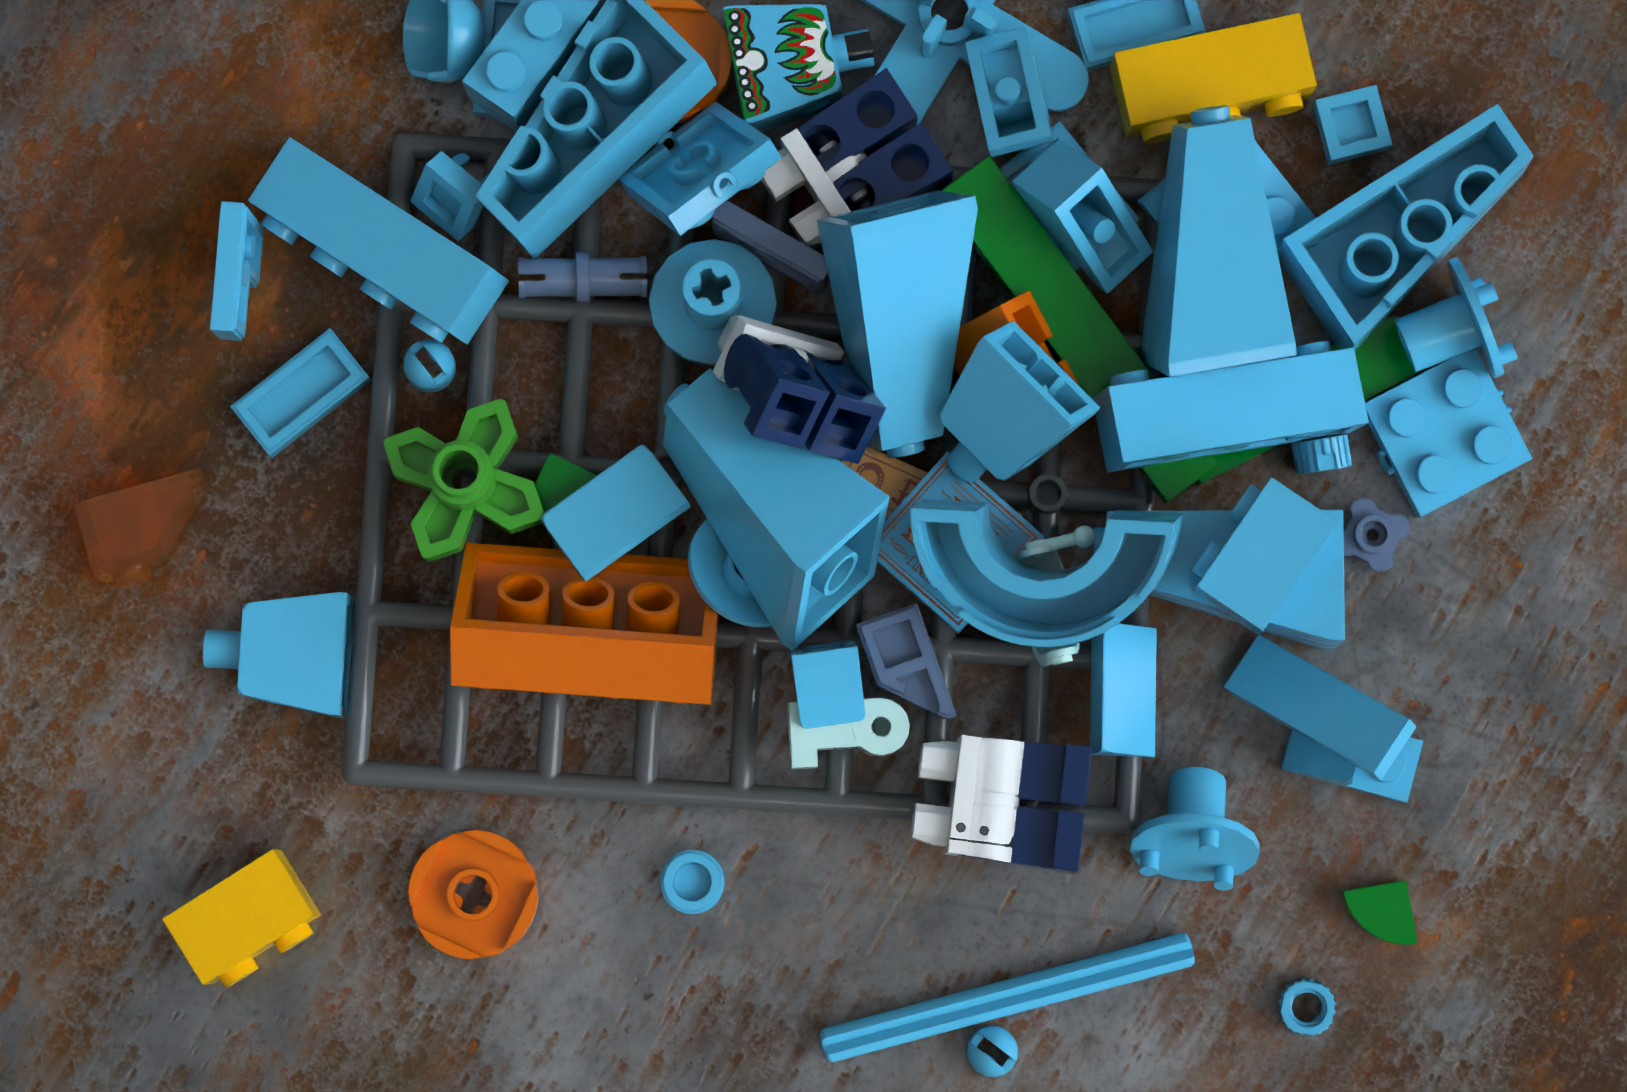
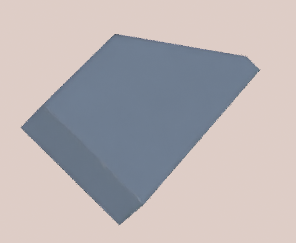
(905, 660)

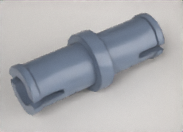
(582, 277)

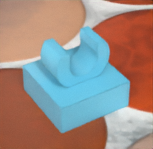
(448, 194)

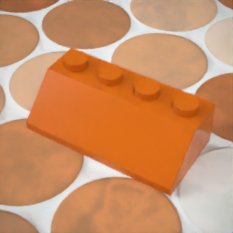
(538, 627)

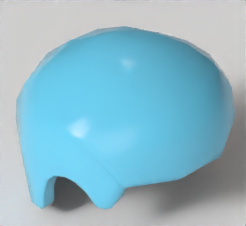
(442, 38)

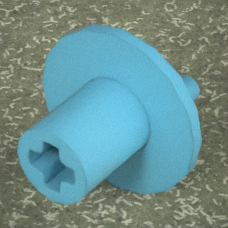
(702, 290)
(1454, 326)
(1195, 836)

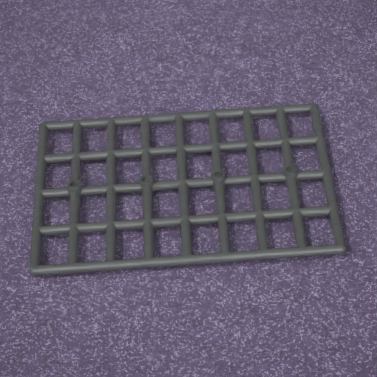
(1042, 497)

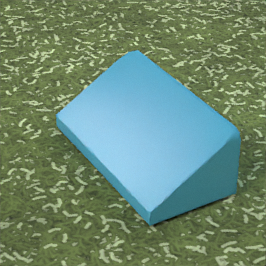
(614, 512)
(1123, 692)

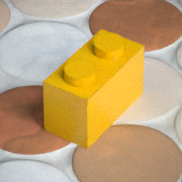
(242, 919)

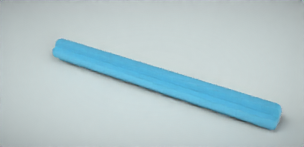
(1007, 997)

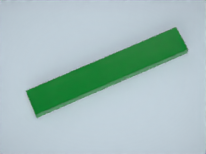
(1083, 333)

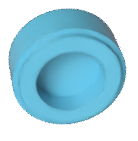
(692, 881)

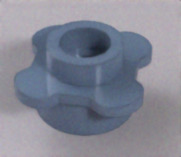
(1389, 529)

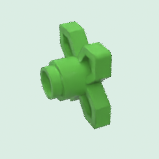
(495, 494)

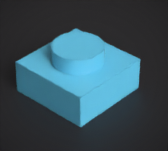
(1352, 124)

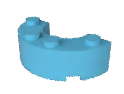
(1031, 603)

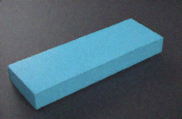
(1320, 707)

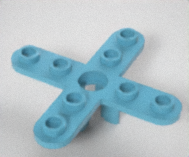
(929, 52)

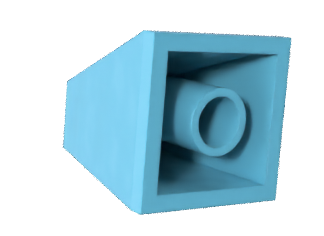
(1215, 259)
(900, 303)
(787, 516)
(1310, 612)

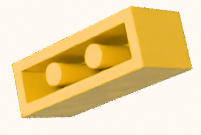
(1236, 66)

